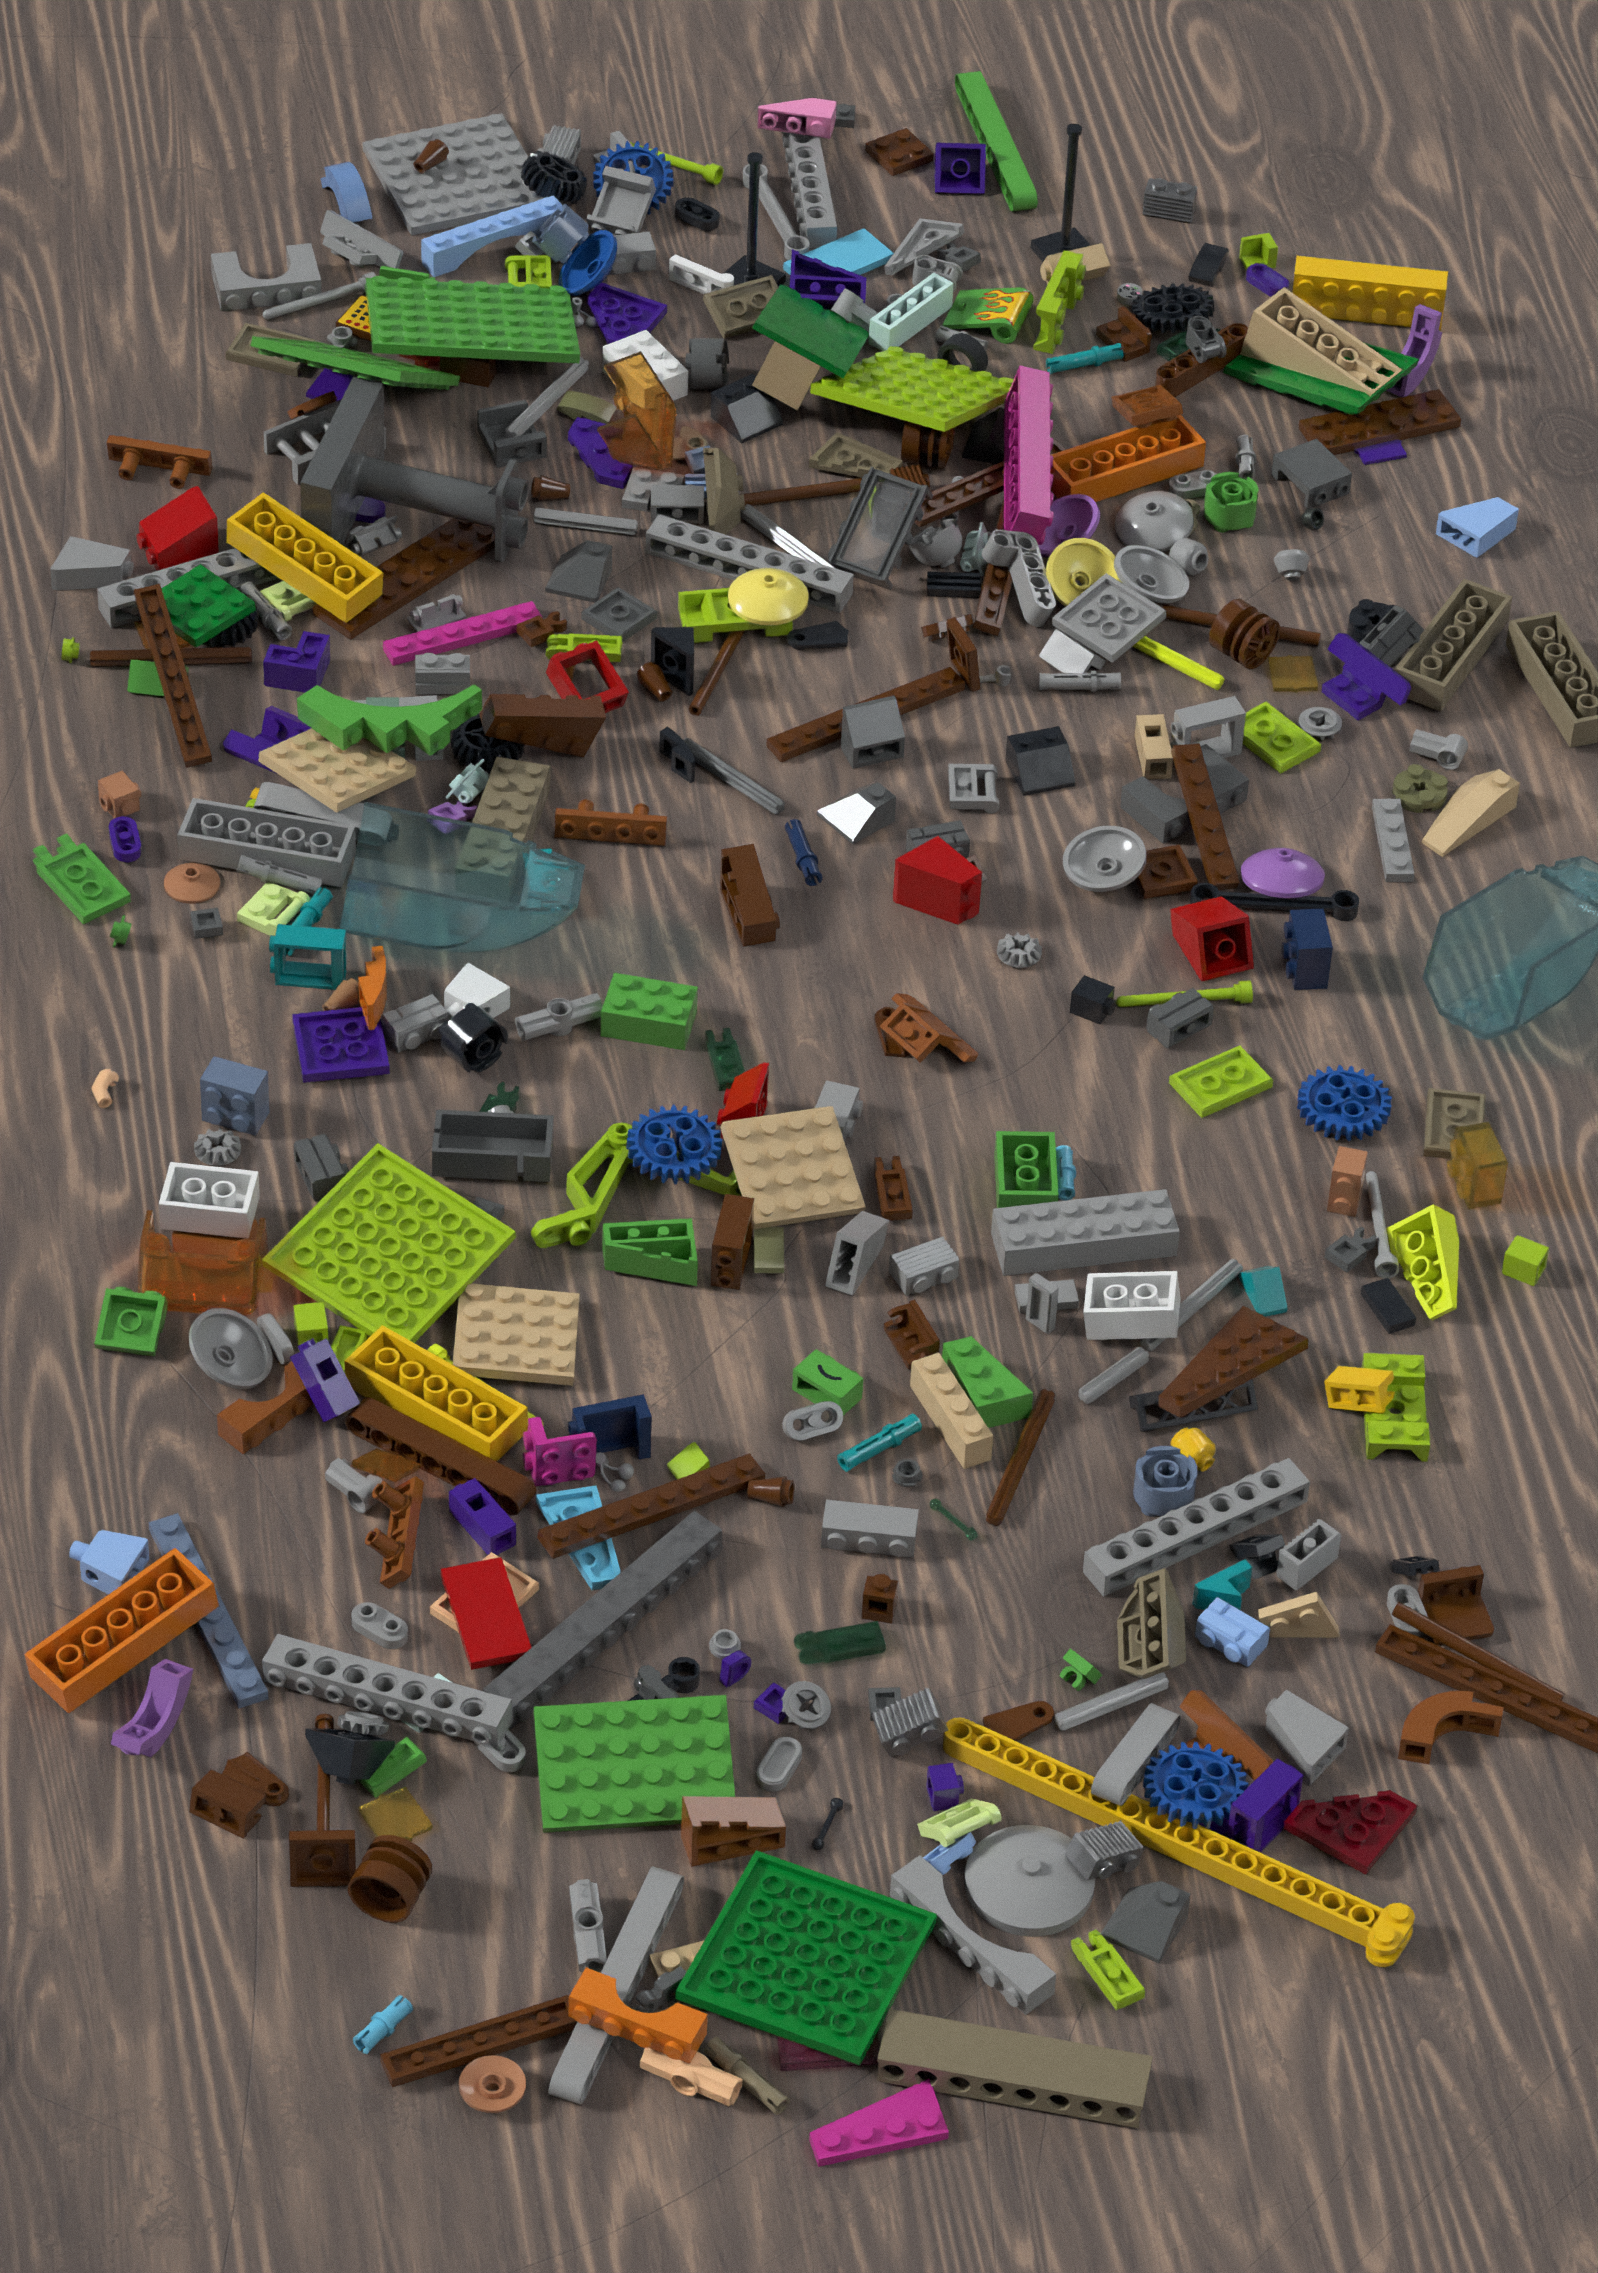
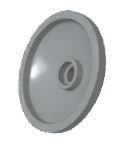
(1154, 520)
(1151, 574)
(1104, 858)
(230, 1348)

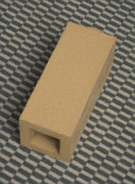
(1093, 257)
(1153, 746)

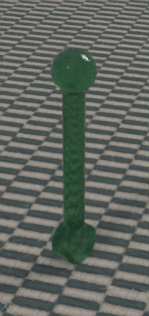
(971, 1534)

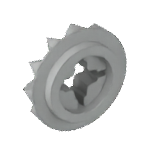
(1314, 716)
(1017, 957)
(218, 1155)
(800, 1693)
(363, 1723)

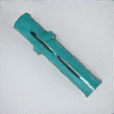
(1095, 357)
(312, 911)
(889, 1437)

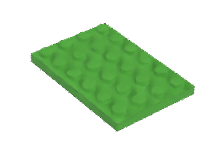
(630, 1760)

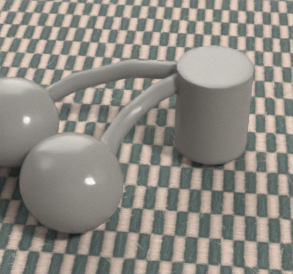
(590, 322)
(625, 1471)

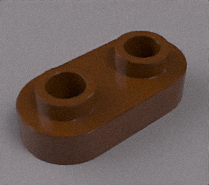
(937, 630)

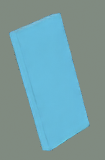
(855, 252)

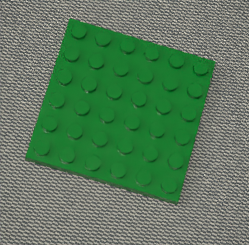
(807, 1957)

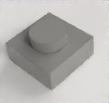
(527, 247)

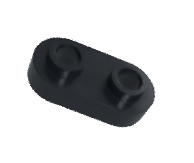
(697, 214)

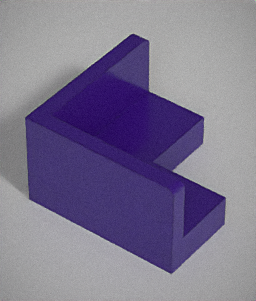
(298, 667)

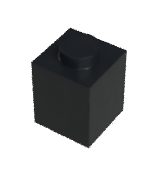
(1092, 1000)

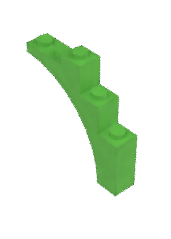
(387, 727)

